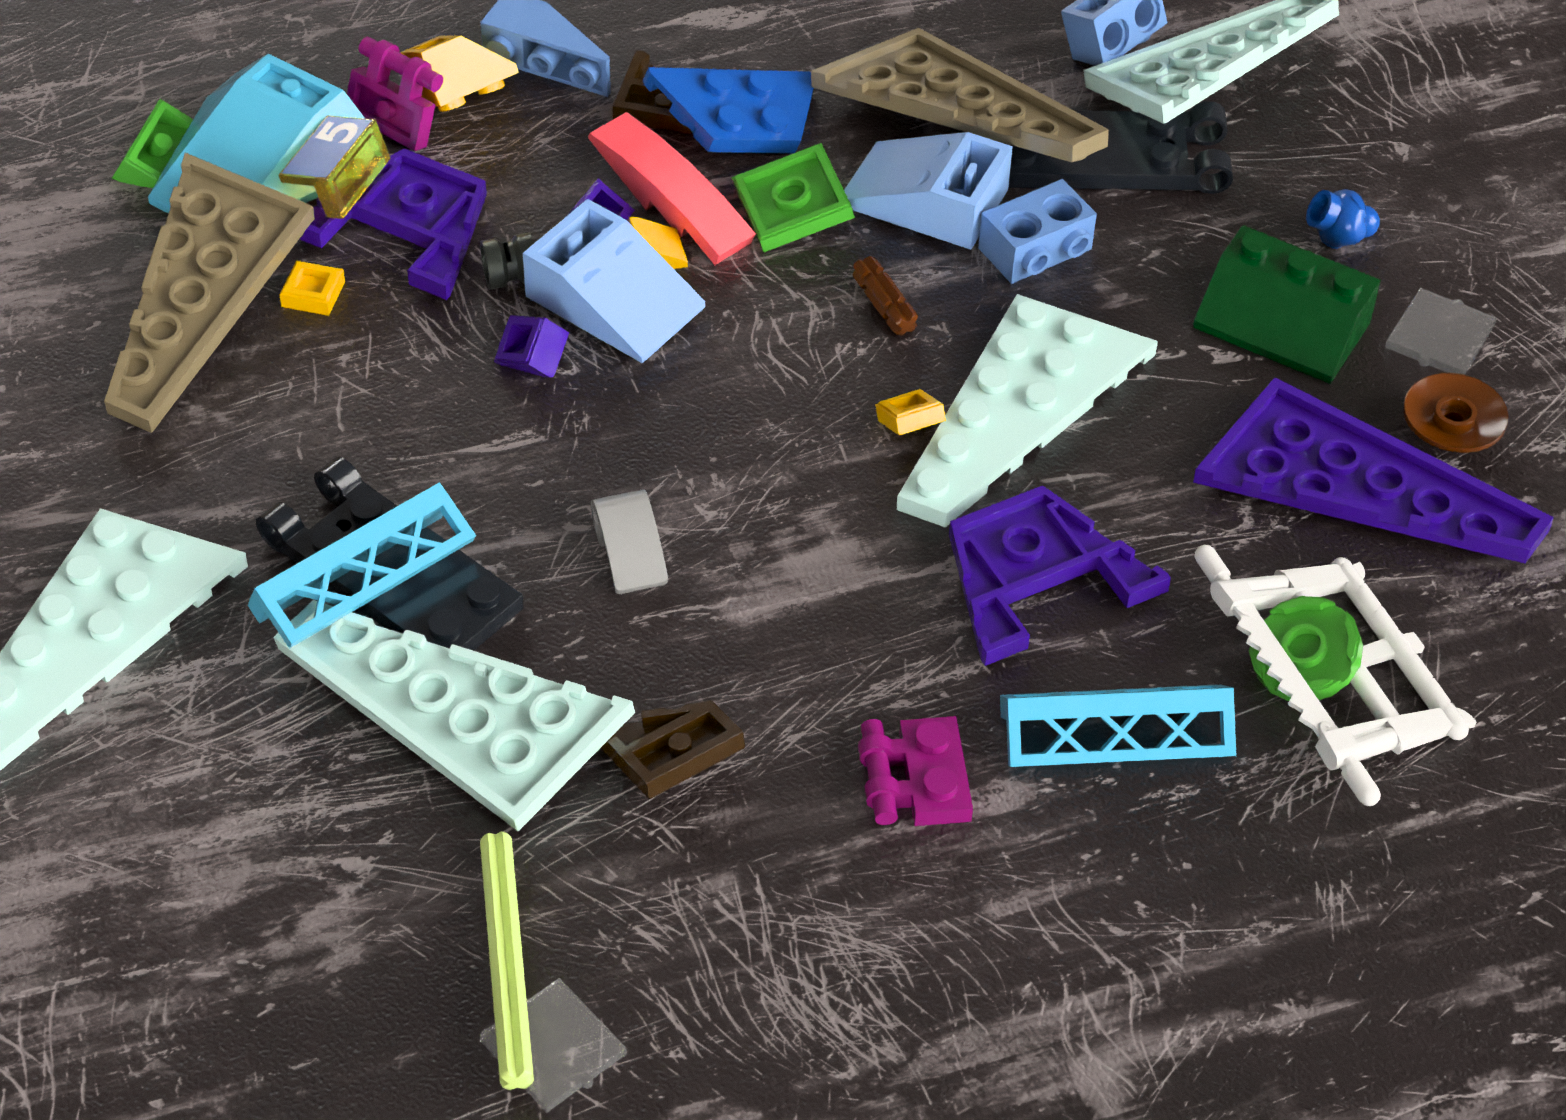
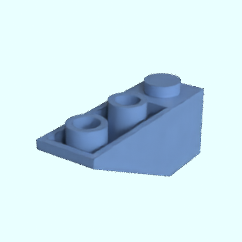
(545, 44)

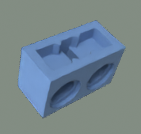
(1110, 28)
(1037, 231)

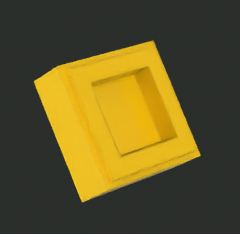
(312, 288)
(910, 412)

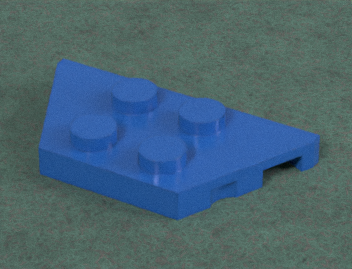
(737, 107)

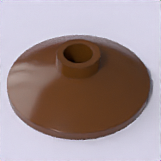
(1455, 412)

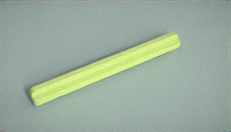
(506, 962)

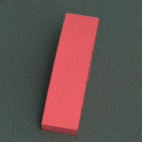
(673, 185)

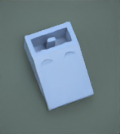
(933, 184)
(609, 282)

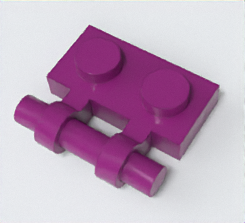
(397, 108)
(933, 766)

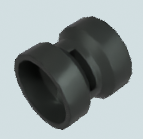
(504, 260)

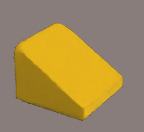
(663, 240)

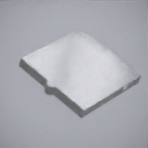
(1441, 332)
(566, 1045)

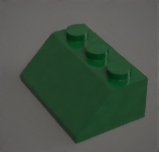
(1287, 304)

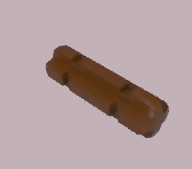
(885, 295)

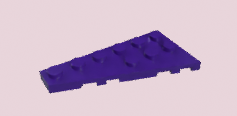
(1335, 465)

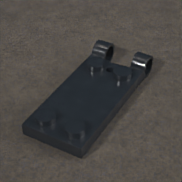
(1138, 155)
(446, 602)

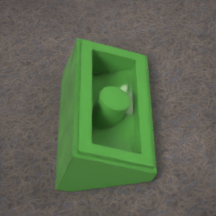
(153, 146)

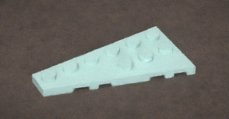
(1193, 65)
(1020, 395)
(99, 616)
(463, 712)

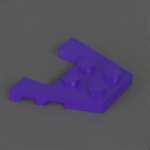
(422, 205)
(1028, 548)

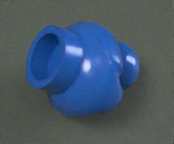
(1341, 218)

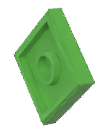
(792, 197)

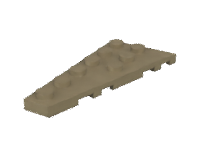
(951, 88)
(201, 277)

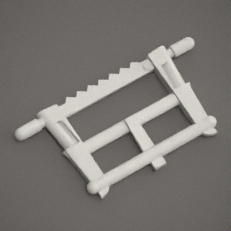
(1350, 744)

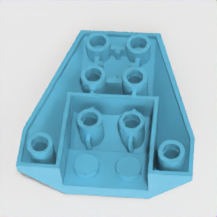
(257, 126)

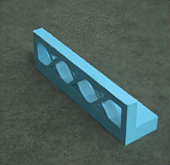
(357, 553)
(1119, 703)

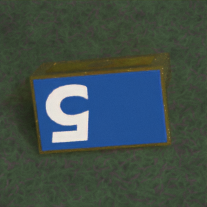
(339, 162)

